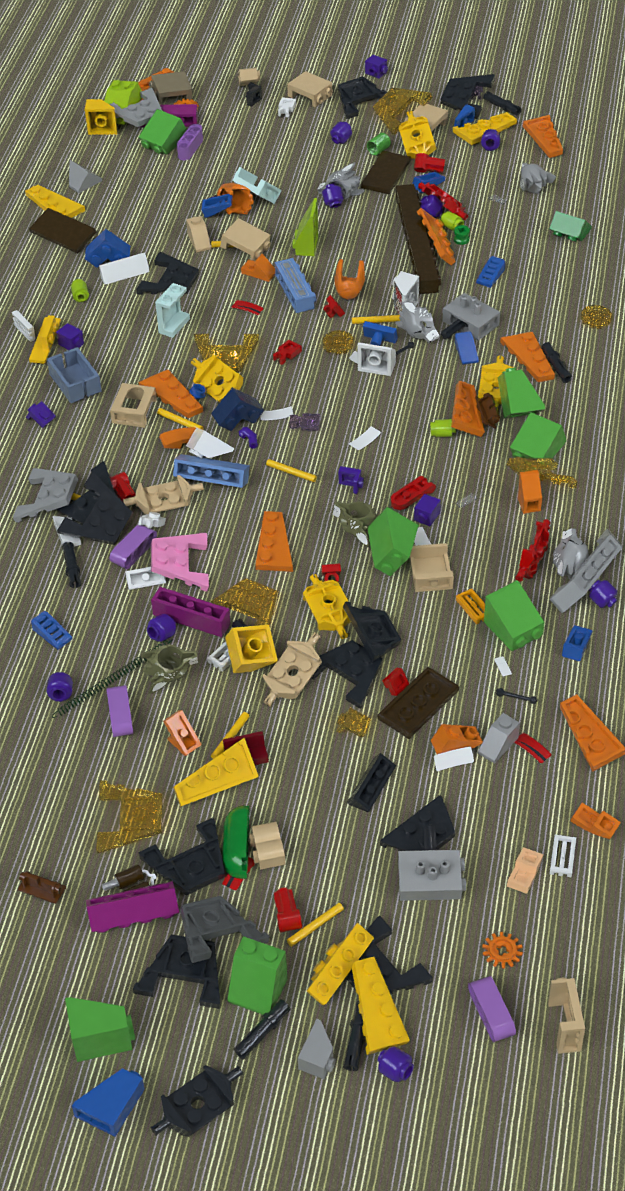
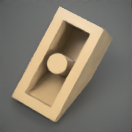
(198, 234)

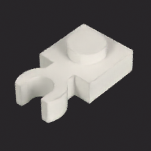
(286, 105)
(152, 519)

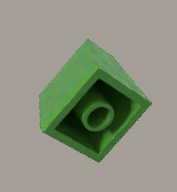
(162, 132)
(518, 394)
(538, 438)
(391, 540)
(513, 616)
(257, 976)
(98, 1028)

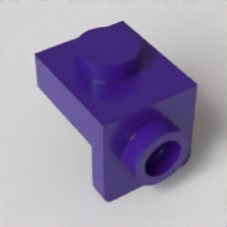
(41, 414)
(351, 477)

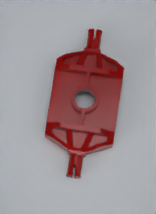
(450, 202)
(531, 557)

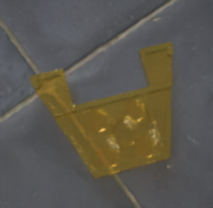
(395, 102)
(232, 355)
(543, 466)
(250, 599)
(138, 815)

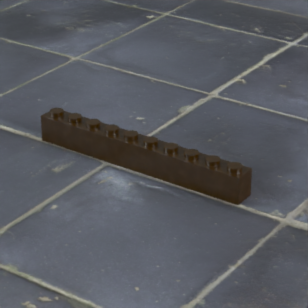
(417, 239)

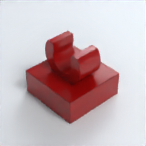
(333, 307)
(331, 570)
(396, 681)

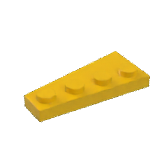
(473, 133)
(48, 199)

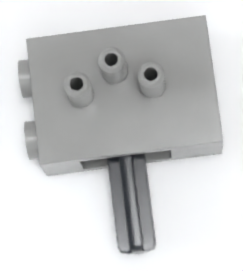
(470, 315)
(430, 872)

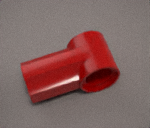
(425, 163)
(122, 486)
(287, 913)

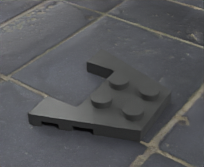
(214, 919)

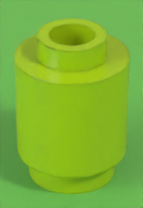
(451, 220)
(79, 290)
(442, 428)

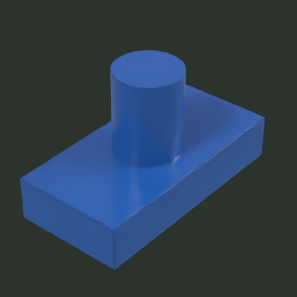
(379, 333)

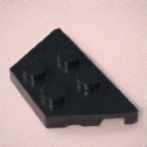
(373, 629)
(410, 833)

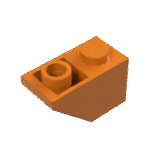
(530, 491)
(455, 737)

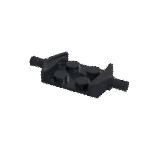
(211, 1088)

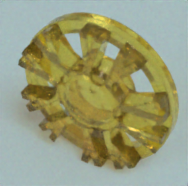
(596, 318)
(337, 342)

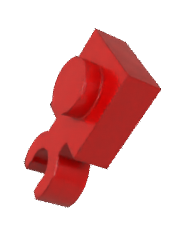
(287, 350)

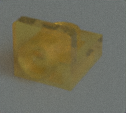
(353, 722)

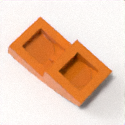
(176, 437)
(593, 822)

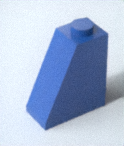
(110, 1101)

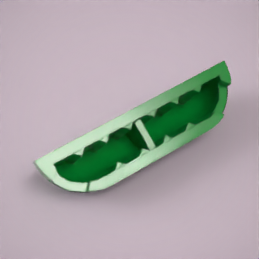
(236, 842)

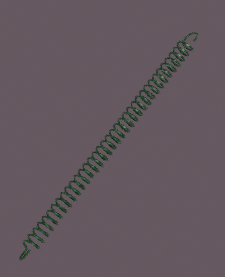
(106, 684)

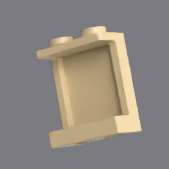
(311, 87)
(434, 115)
(246, 238)
(431, 568)

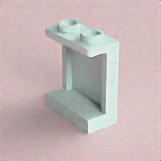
(263, 189)
(169, 312)

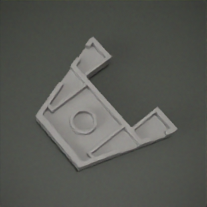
(141, 112)
(54, 492)

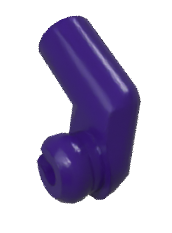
(247, 432)

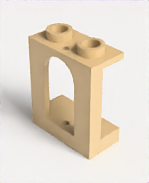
(132, 416)
(570, 1033)

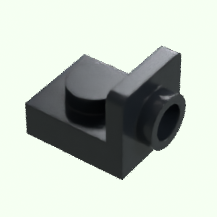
(254, 94)

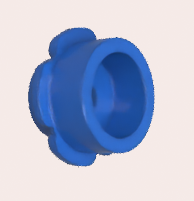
(198, 391)

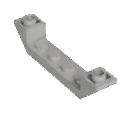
(588, 573)

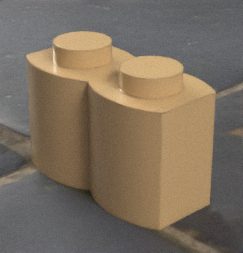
(248, 75)
(267, 845)

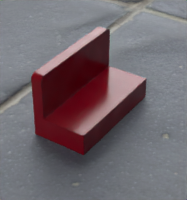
(255, 744)

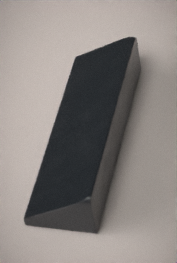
(371, 783)

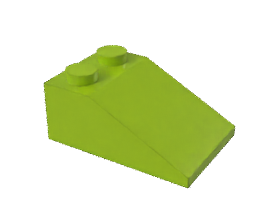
(123, 94)
(307, 233)

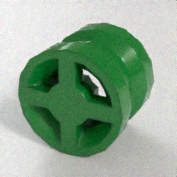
(461, 234)

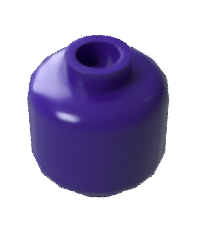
(341, 132)
(490, 140)
(332, 196)
(432, 205)
(603, 594)
(161, 627)
(59, 686)
(395, 1064)

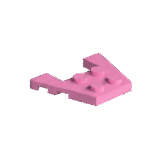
(171, 558)

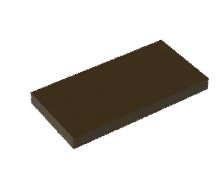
(385, 172)
(62, 230)
(418, 702)

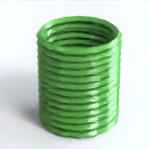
(378, 144)

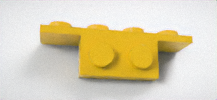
(45, 340)
(338, 963)

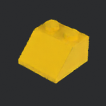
(100, 117)
(250, 648)

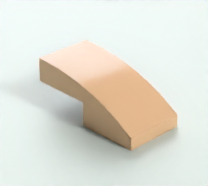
(525, 870)

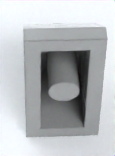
(499, 738)
(317, 1052)

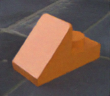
(259, 269)
(181, 733)

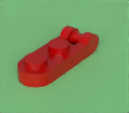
(411, 493)

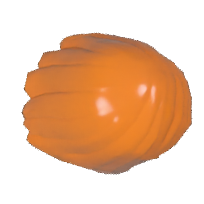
(241, 198)
(349, 287)

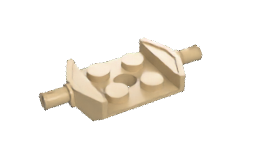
(177, 492)
(297, 656)

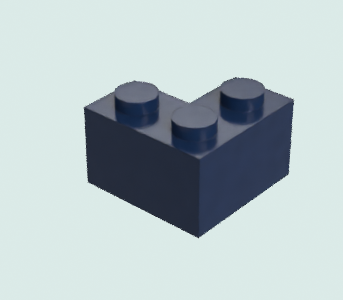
(235, 407)

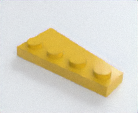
(222, 772)
(379, 1014)

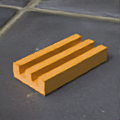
(470, 606)

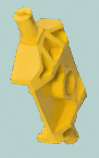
(421, 144)
(213, 370)
(489, 379)
(328, 615)

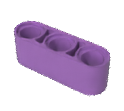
(189, 142)
(132, 546)
(119, 711)
(492, 1009)

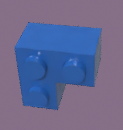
(105, 247)

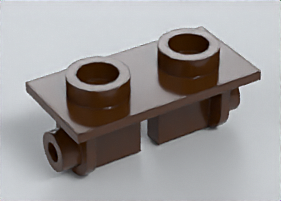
(489, 413)
(40, 887)

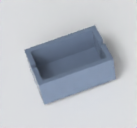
(77, 378)

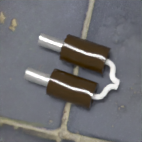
(129, 877)

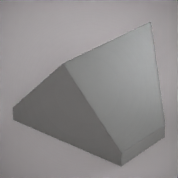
(81, 178)

